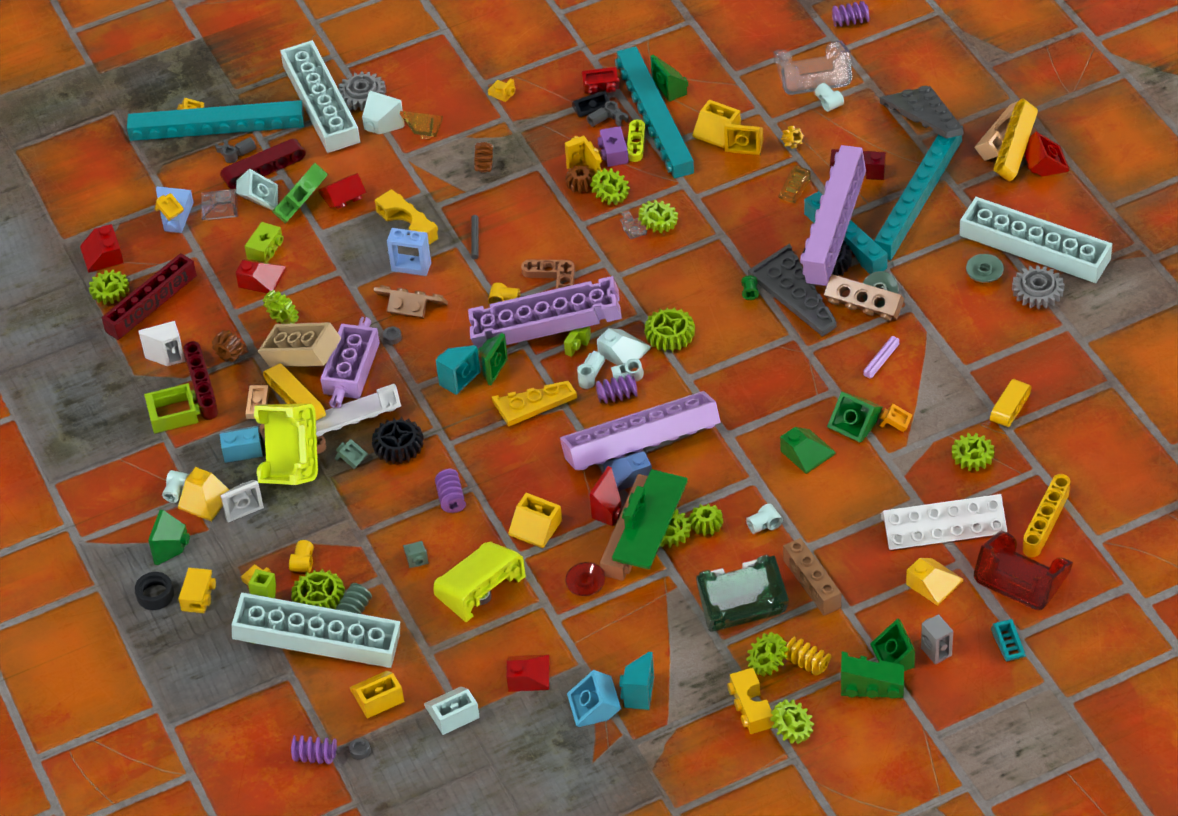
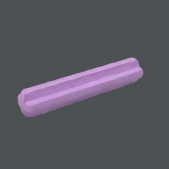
(881, 357)

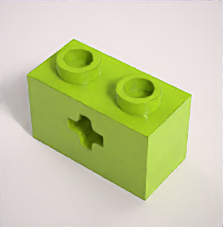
(264, 242)

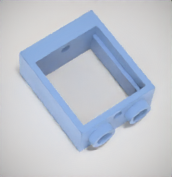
(408, 263)

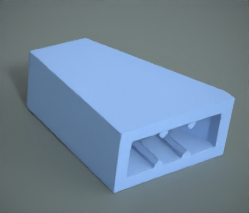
(185, 198)

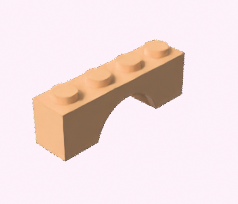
(991, 142)

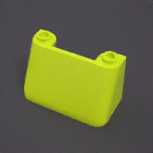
(288, 443)
(476, 576)

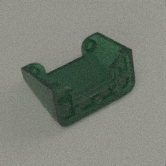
(742, 594)

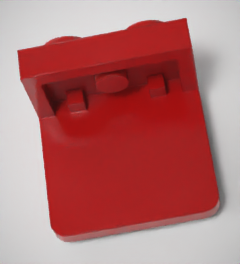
(600, 80)

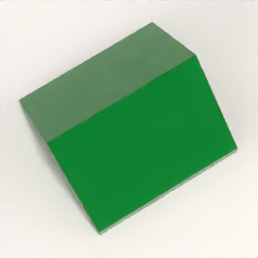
(895, 646)

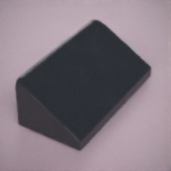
(589, 104)

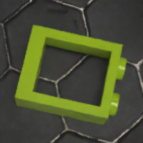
(171, 396)

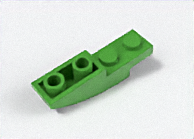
(300, 193)

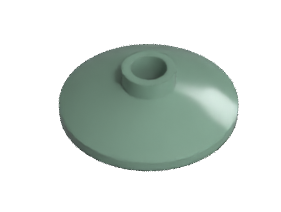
(984, 268)
(883, 281)

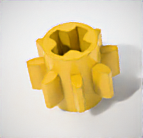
(792, 137)

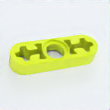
(636, 135)

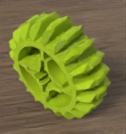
(669, 329)
(318, 588)

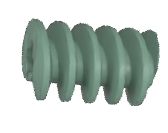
(354, 599)

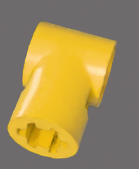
(500, 292)
(302, 559)

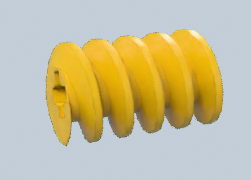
(807, 658)

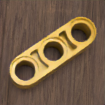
(1010, 403)

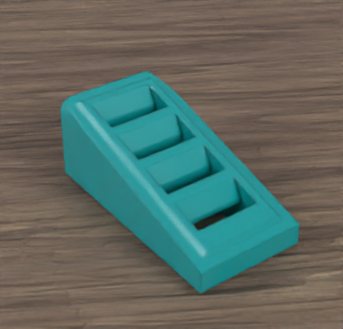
(1008, 625)

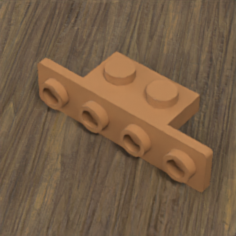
(407, 303)

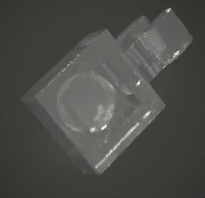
(632, 226)

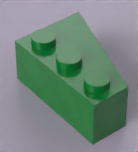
(871, 678)

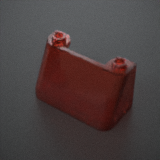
(1017, 575)

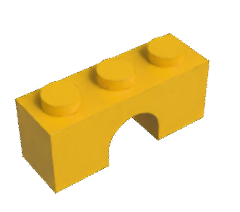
(755, 714)

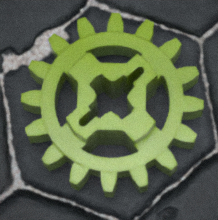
(610, 186)
(658, 216)
(109, 287)
(280, 308)
(973, 452)
(674, 534)
(767, 654)
(792, 721)

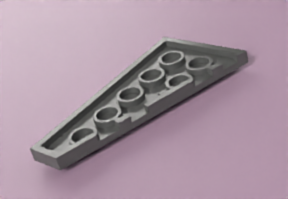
(926, 107)
(784, 279)

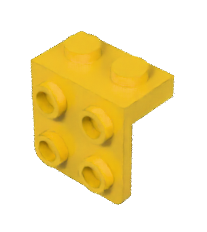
(582, 152)

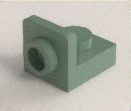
(351, 453)
(416, 554)

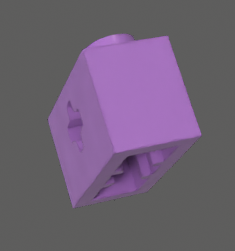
(613, 146)

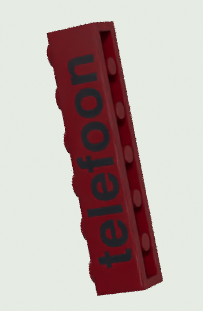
(149, 296)

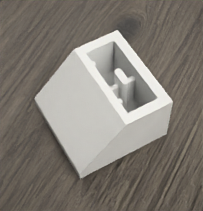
(162, 344)

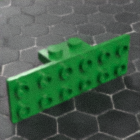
(648, 518)

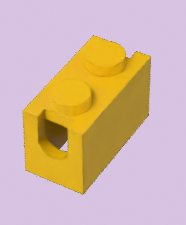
(196, 590)

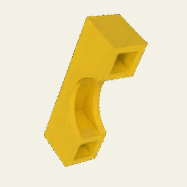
(394, 207)

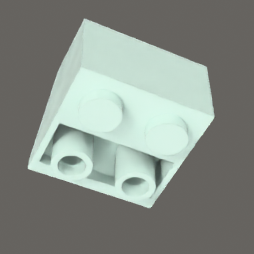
(453, 709)

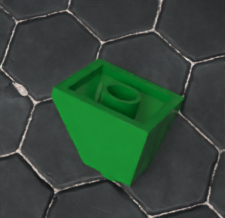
(668, 79)
(493, 357)
(854, 416)
(805, 448)
(167, 538)

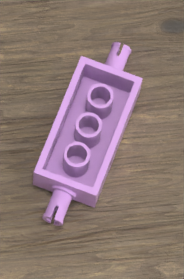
(350, 362)

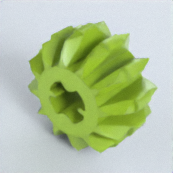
(706, 519)

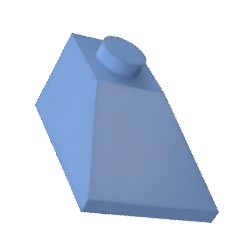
(628, 467)

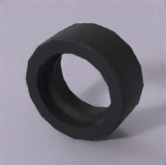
(159, 601)

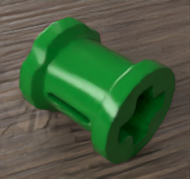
(749, 285)

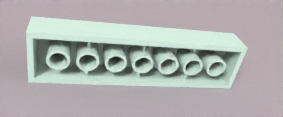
(320, 96)
(1036, 239)
(316, 630)

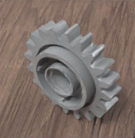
(356, 88)
(1038, 287)

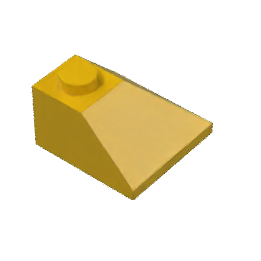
(743, 139)
(202, 494)
(932, 579)

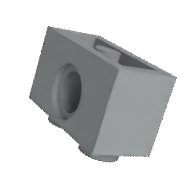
(936, 639)

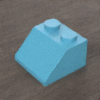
(241, 444)
(593, 699)

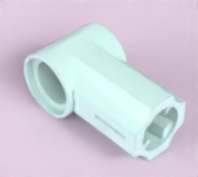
(589, 369)

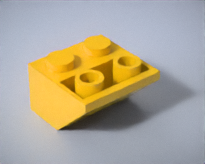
(712, 120)
(535, 520)
(378, 693)

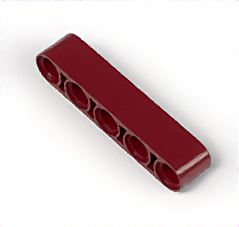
(265, 161)
(200, 380)

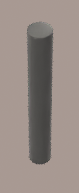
(474, 237)

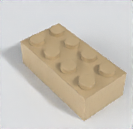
(300, 344)

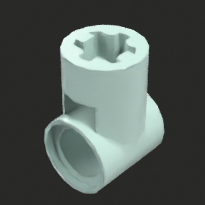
(829, 98)
(627, 367)
(174, 486)
(765, 518)

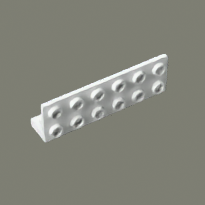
(352, 412)
(944, 522)

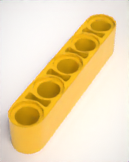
(1015, 140)
(291, 389)
(1046, 515)

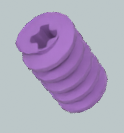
(850, 13)
(615, 388)
(450, 491)
(313, 751)

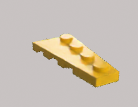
(525, 405)

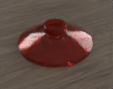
(583, 573)

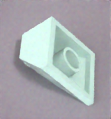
(382, 113)
(258, 189)
(620, 346)

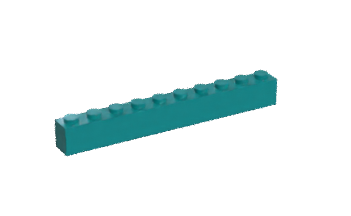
(654, 112)
(215, 120)
(916, 193)

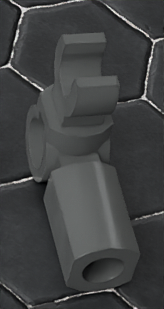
(610, 110)
(231, 153)

